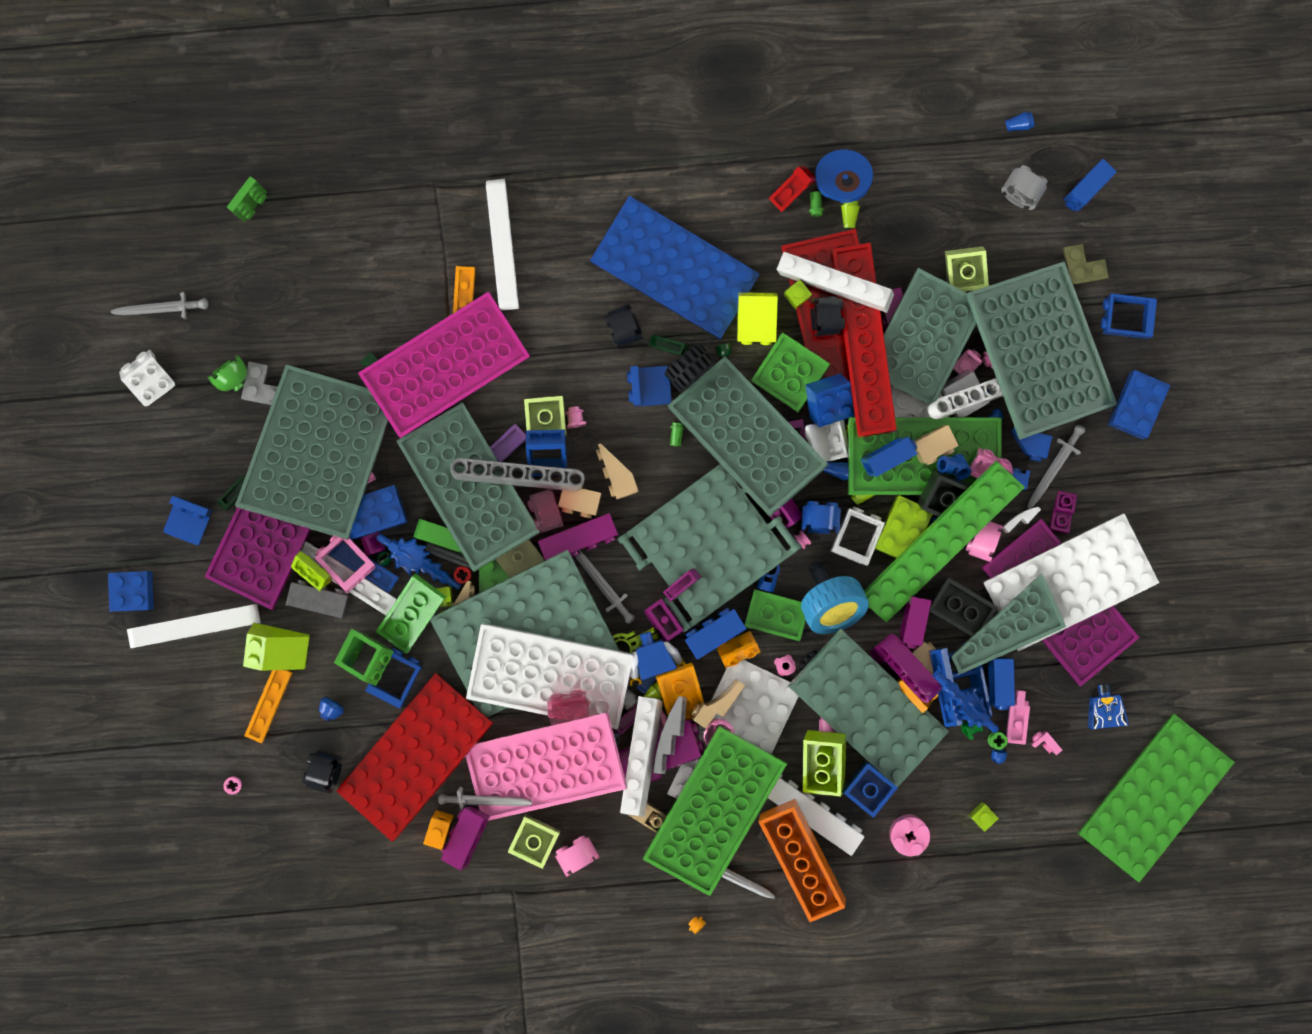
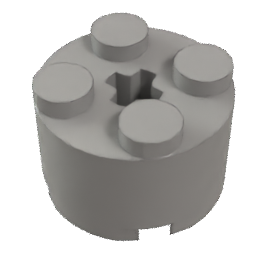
(1024, 187)

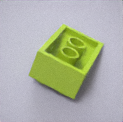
(275, 648)

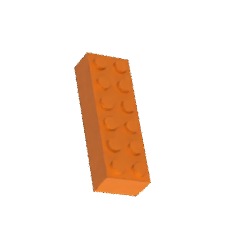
(802, 860)

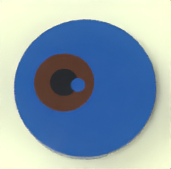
(844, 176)

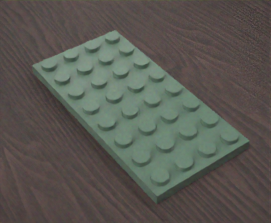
(747, 436)
(479, 515)
(867, 707)

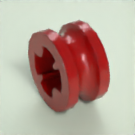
(465, 569)

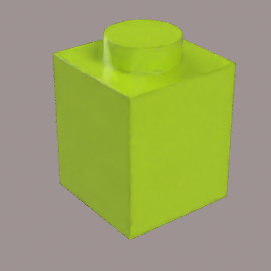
(797, 294)
(983, 816)

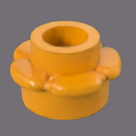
(696, 924)

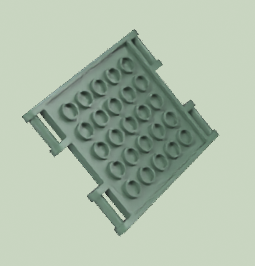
(717, 534)

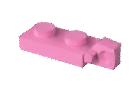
(1018, 719)

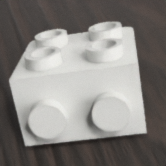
(146, 378)
(828, 440)

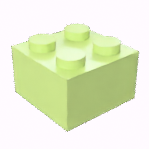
(967, 268)
(545, 413)
(534, 841)

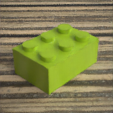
(902, 527)
(824, 763)

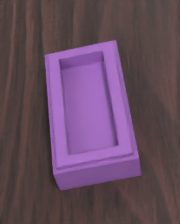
(508, 443)

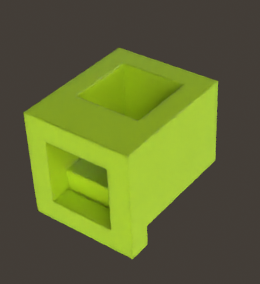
(448, 601)

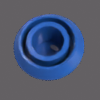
(330, 709)

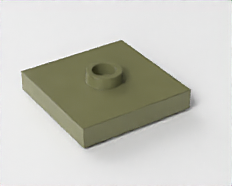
(520, 559)

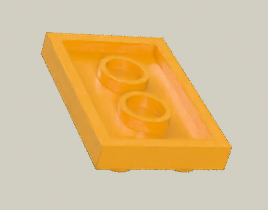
(680, 683)

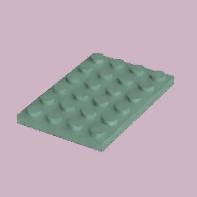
(927, 336)

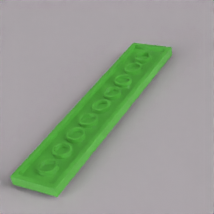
(942, 540)

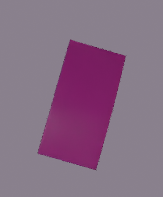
(1062, 512)

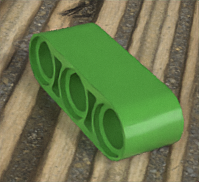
(435, 534)

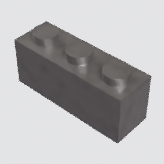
(322, 601)

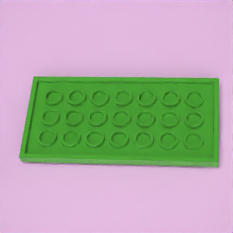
(911, 475)
(1156, 797)
(714, 810)

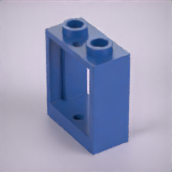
(1089, 185)
(1148, 315)
(546, 440)
(889, 456)
(1001, 683)
(389, 697)

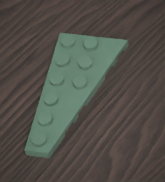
(1020, 622)

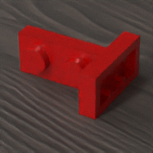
(792, 187)

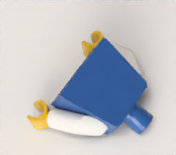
(653, 658)

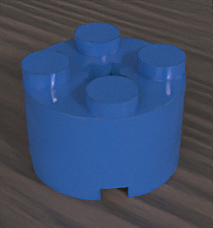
(821, 517)

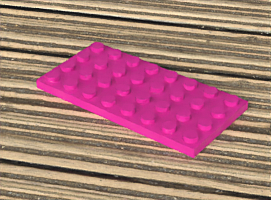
(444, 365)

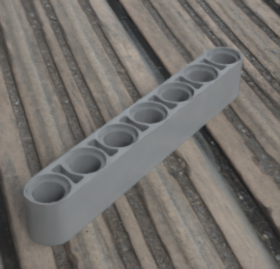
(509, 468)

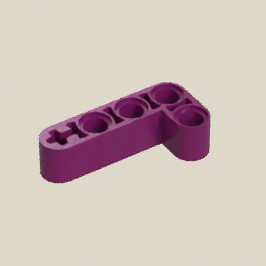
(906, 666)

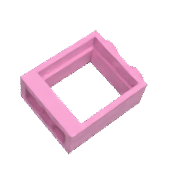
(357, 577)

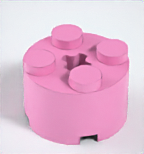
(985, 542)
(914, 845)
(576, 856)

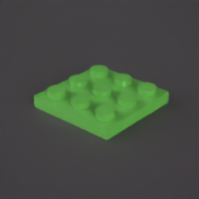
(788, 370)

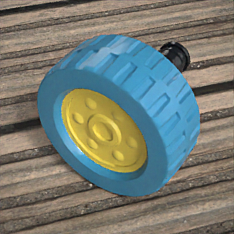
(833, 601)

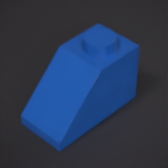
(1035, 446)

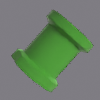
(1002, 744)

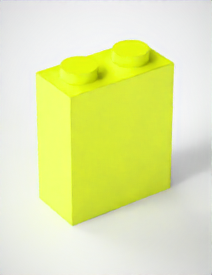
(757, 318)

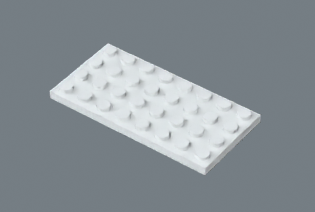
(1082, 573)
(526, 668)
(755, 714)

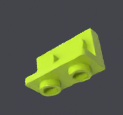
(311, 571)

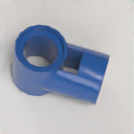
(954, 465)
(769, 586)

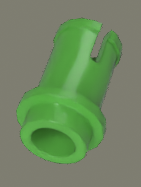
(816, 204)
(676, 434)

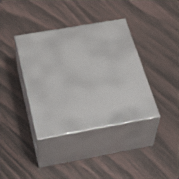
(960, 382)

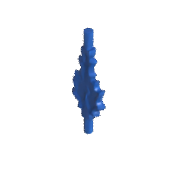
(413, 557)
(971, 705)

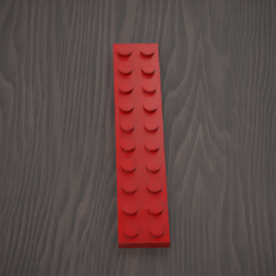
(866, 349)

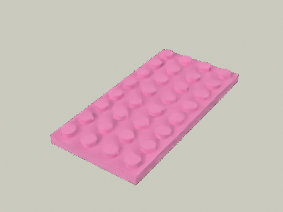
(548, 765)

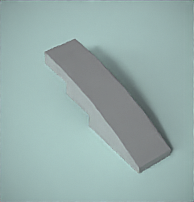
(673, 727)

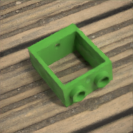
(351, 650)

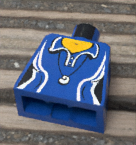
(1106, 709)

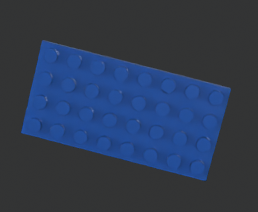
(674, 267)

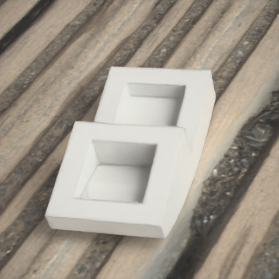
(1025, 516)

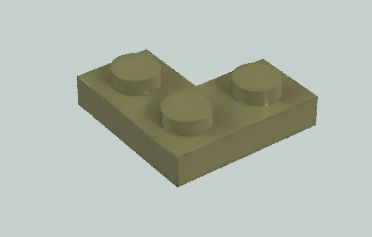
(1079, 270)

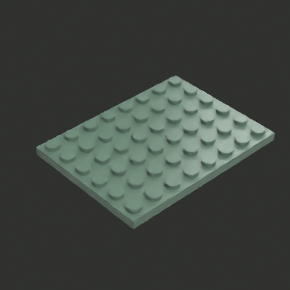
(1041, 349)
(314, 453)
(539, 600)

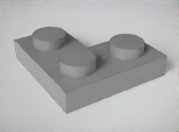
(255, 387)

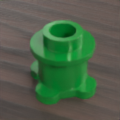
(969, 731)

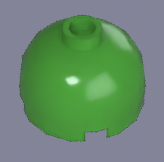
(229, 375)

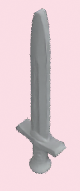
(174, 306)
(1057, 464)
(609, 593)
(464, 800)
(746, 883)

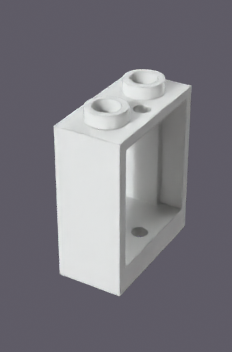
(873, 519)

